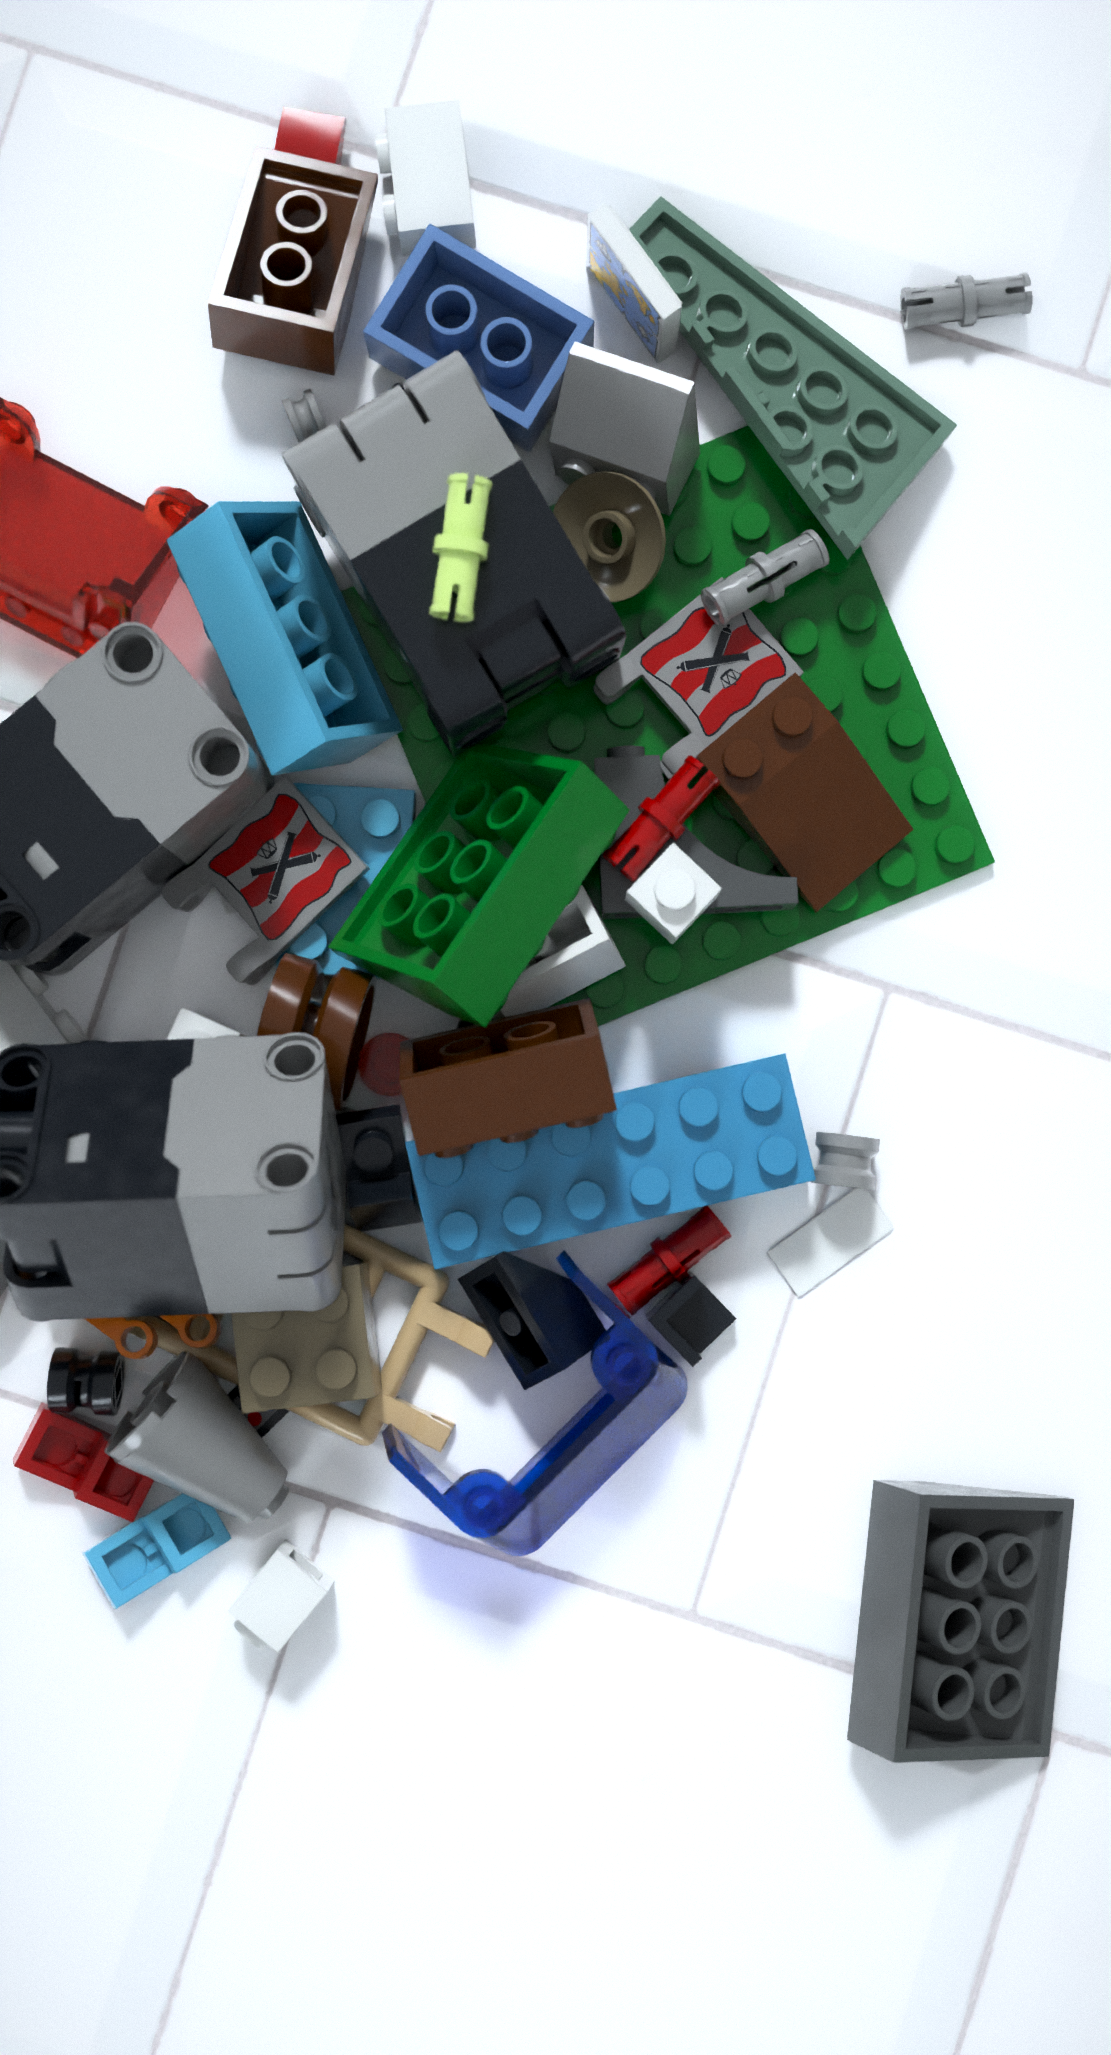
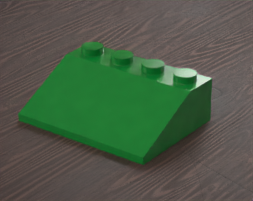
(481, 878)

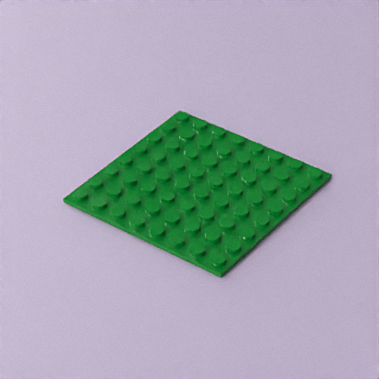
(850, 660)

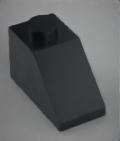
(532, 1316)

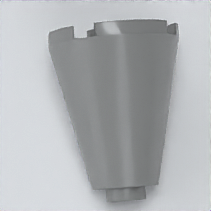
(199, 1443)

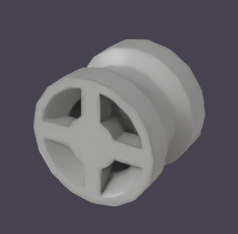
(845, 1160)

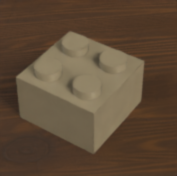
(312, 1355)

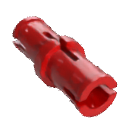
(661, 818)
(669, 1260)

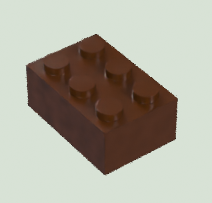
(505, 1079)

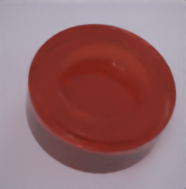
(381, 1064)

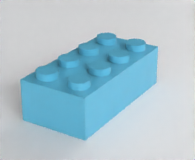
(283, 634)

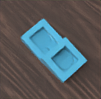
(155, 1547)

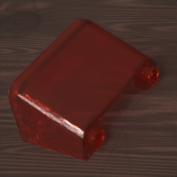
(76, 549)

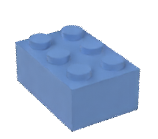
(497, 321)

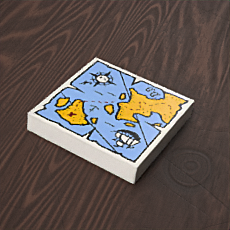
(633, 282)

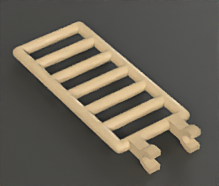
(387, 1408)

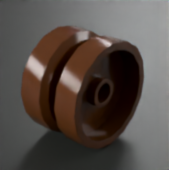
(337, 1021)

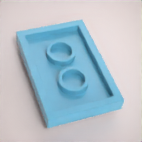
(373, 826)

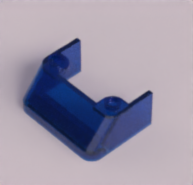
(520, 1515)

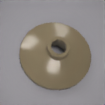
(588, 515)

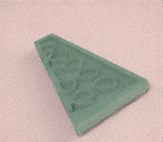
(813, 399)

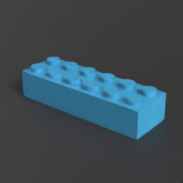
(653, 1157)

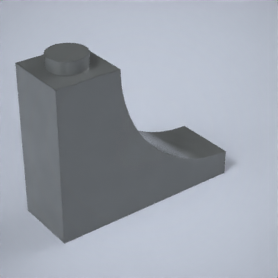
(637, 776)

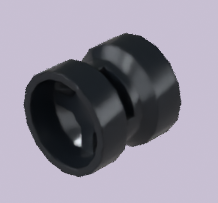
(85, 1381)

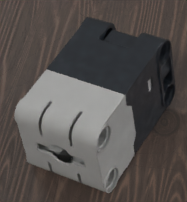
(382, 500)
(110, 795)
(170, 1177)

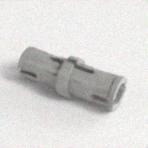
(966, 300)
(765, 577)

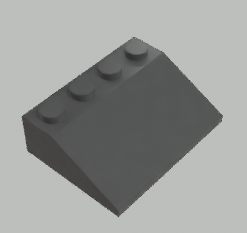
(959, 1622)

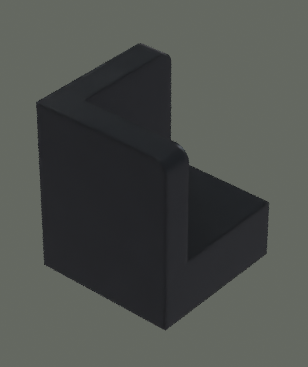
(690, 1318)

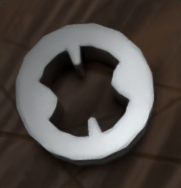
(304, 416)

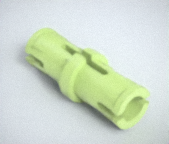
(460, 547)

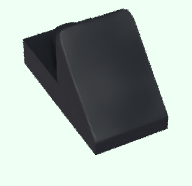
(378, 1169)

